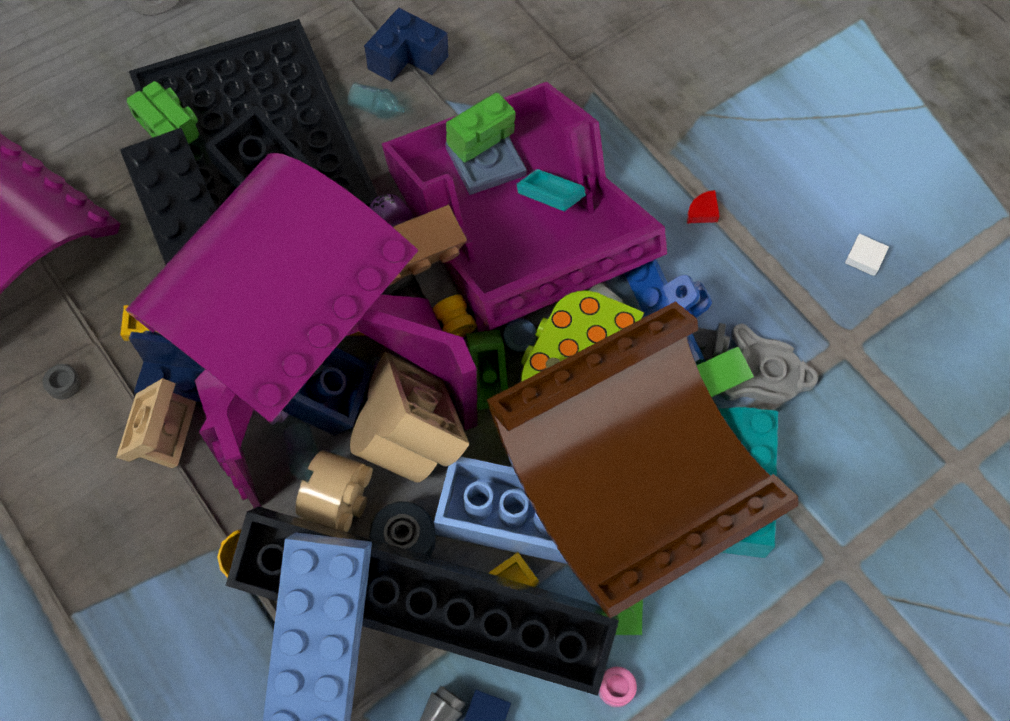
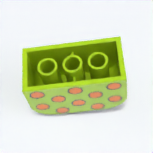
(574, 325)

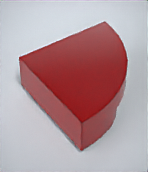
(704, 209)

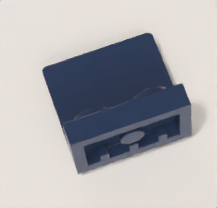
(165, 361)

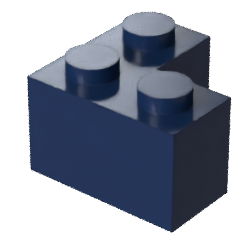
(404, 41)

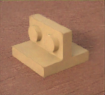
(157, 425)

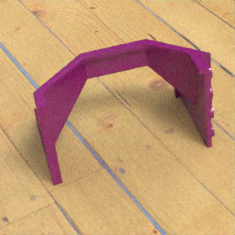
(396, 322)

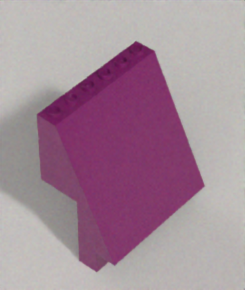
(516, 247)

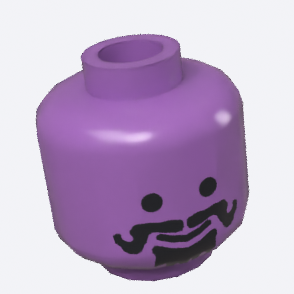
(391, 209)

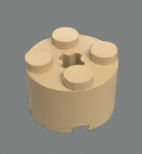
(333, 491)

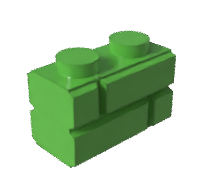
(160, 112)
(480, 127)

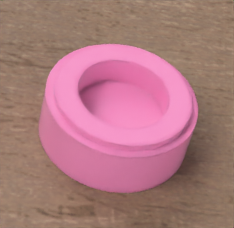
(617, 687)

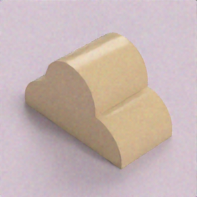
(407, 422)

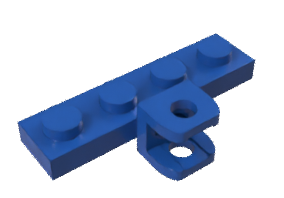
(655, 293)

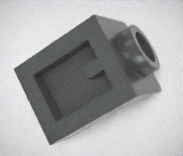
(712, 342)

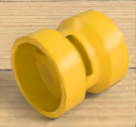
(454, 316)

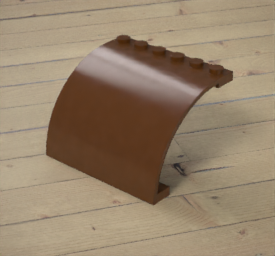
(634, 461)

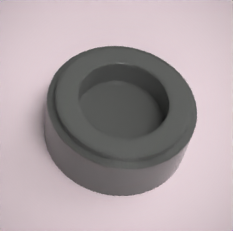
(61, 381)

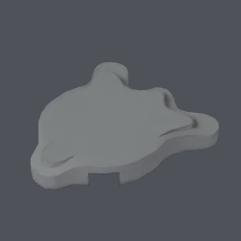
(775, 369)

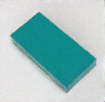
(551, 190)

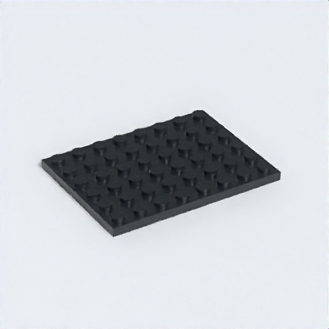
(284, 81)

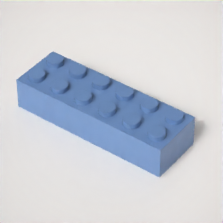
(317, 628)

